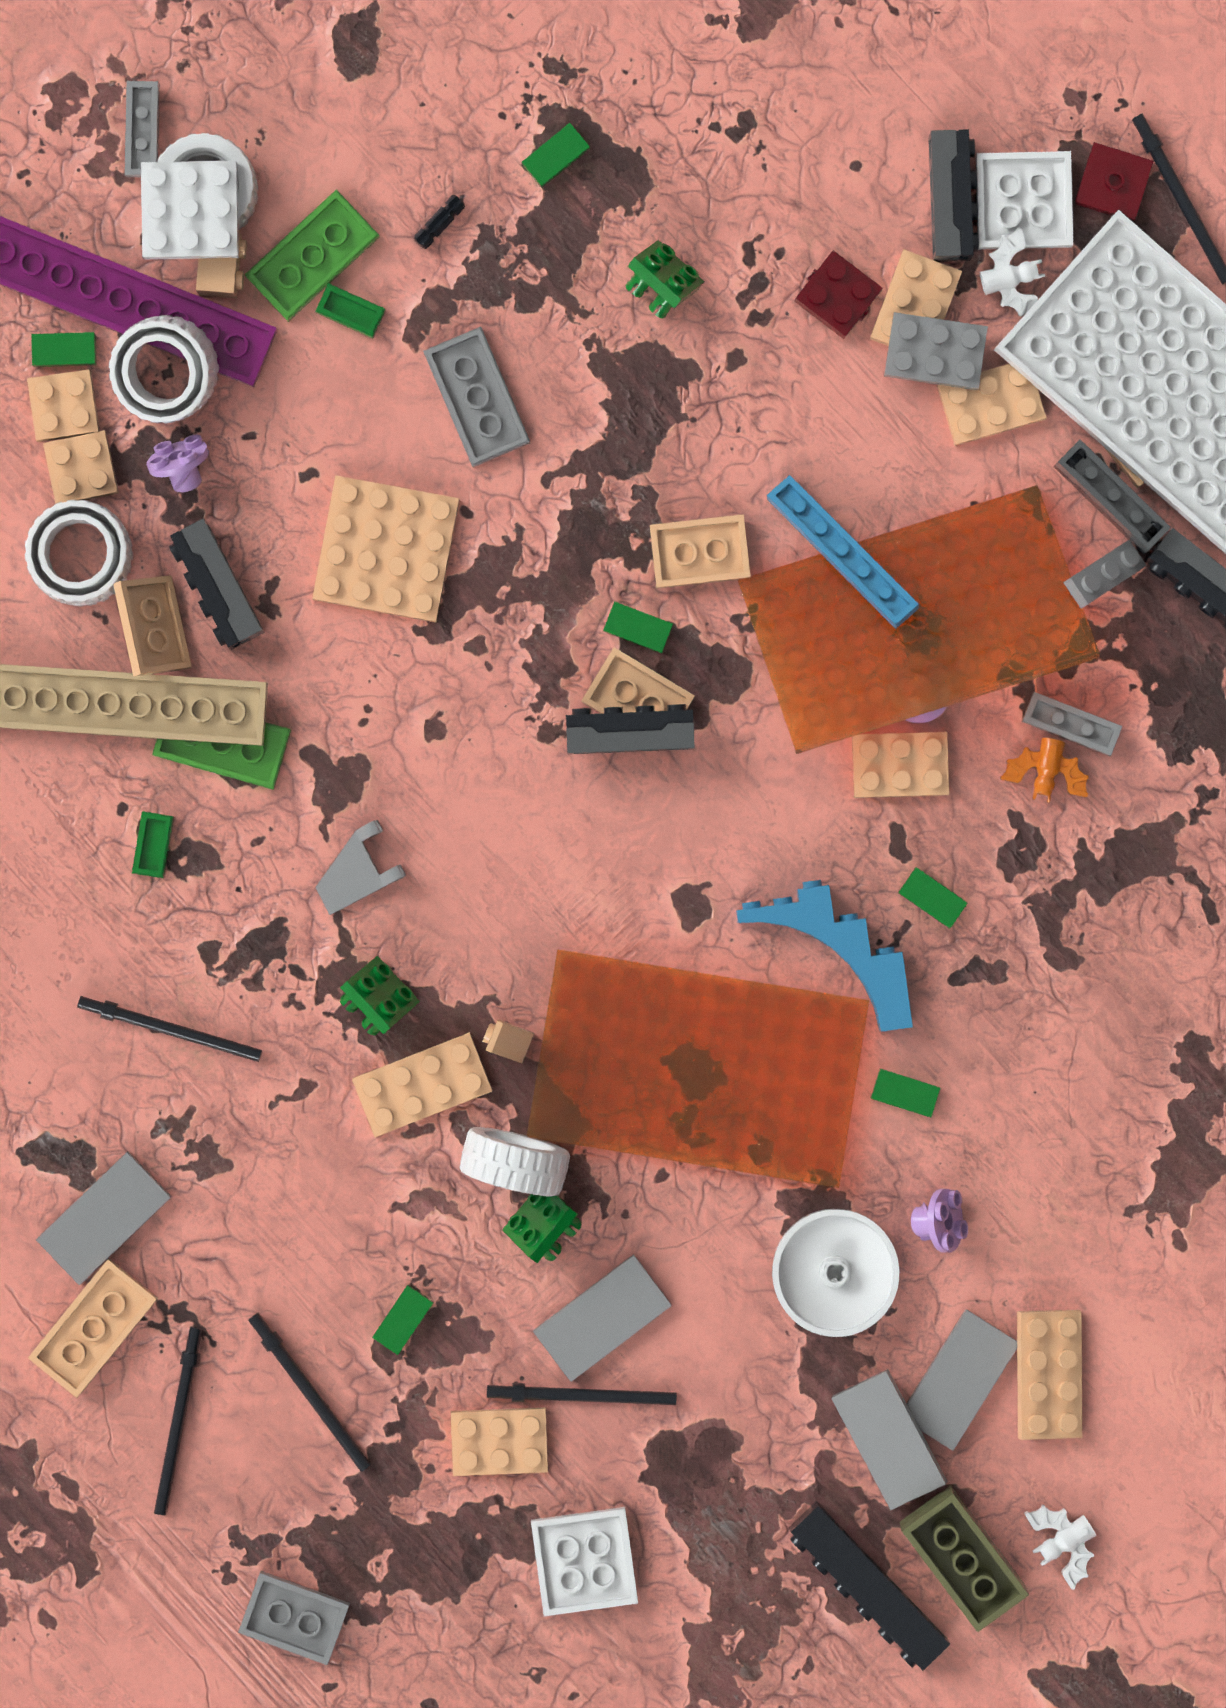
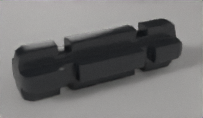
(439, 221)

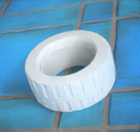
(216, 148)
(195, 348)
(114, 569)
(514, 1161)

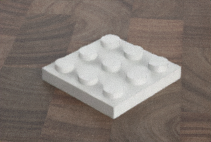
(1025, 193)
(189, 210)
(584, 1561)

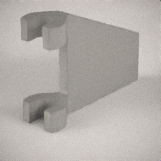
(354, 872)

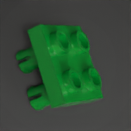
(666, 275)
(378, 996)
(540, 1224)

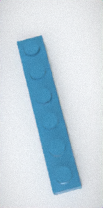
(843, 552)

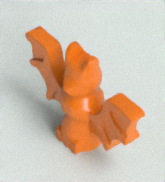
(1048, 764)

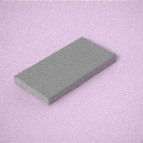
(476, 397)
(103, 1218)
(602, 1318)
(960, 1378)
(889, 1439)

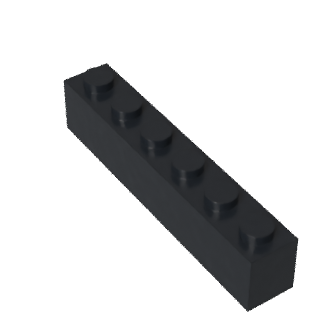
(869, 1586)

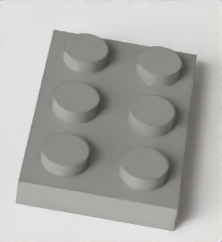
(935, 351)
(294, 1617)

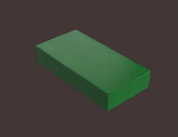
(555, 155)
(350, 310)
(63, 349)
(637, 627)
(153, 844)
(932, 897)
(905, 1093)
(402, 1319)

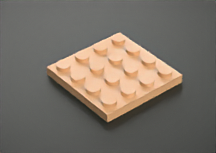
(385, 549)

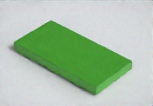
(312, 255)
(238, 761)

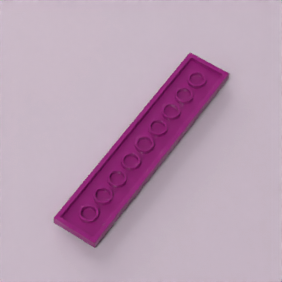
(122, 297)

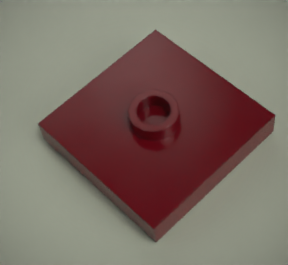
(1113, 181)

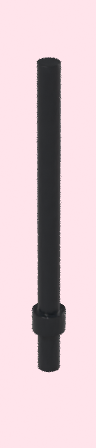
(1152, 145)
(111, 1011)
(272, 1342)
(189, 1360)
(519, 1392)

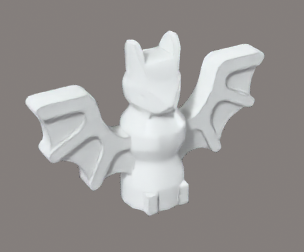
(1006, 277)
(1069, 1538)

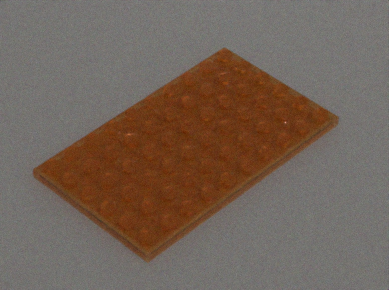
(984, 621)
(698, 1068)

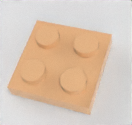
(63, 405)
(81, 467)

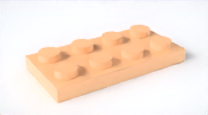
(422, 1084)
(93, 1328)
(1049, 1374)

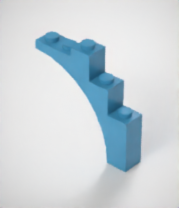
(880, 973)

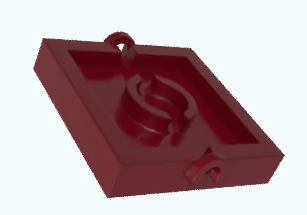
(838, 294)

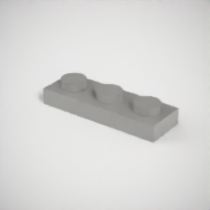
(141, 125)
(1104, 574)
(1072, 723)

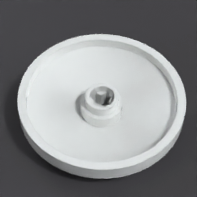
(835, 1272)

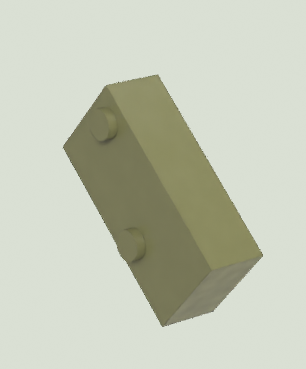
(964, 1558)

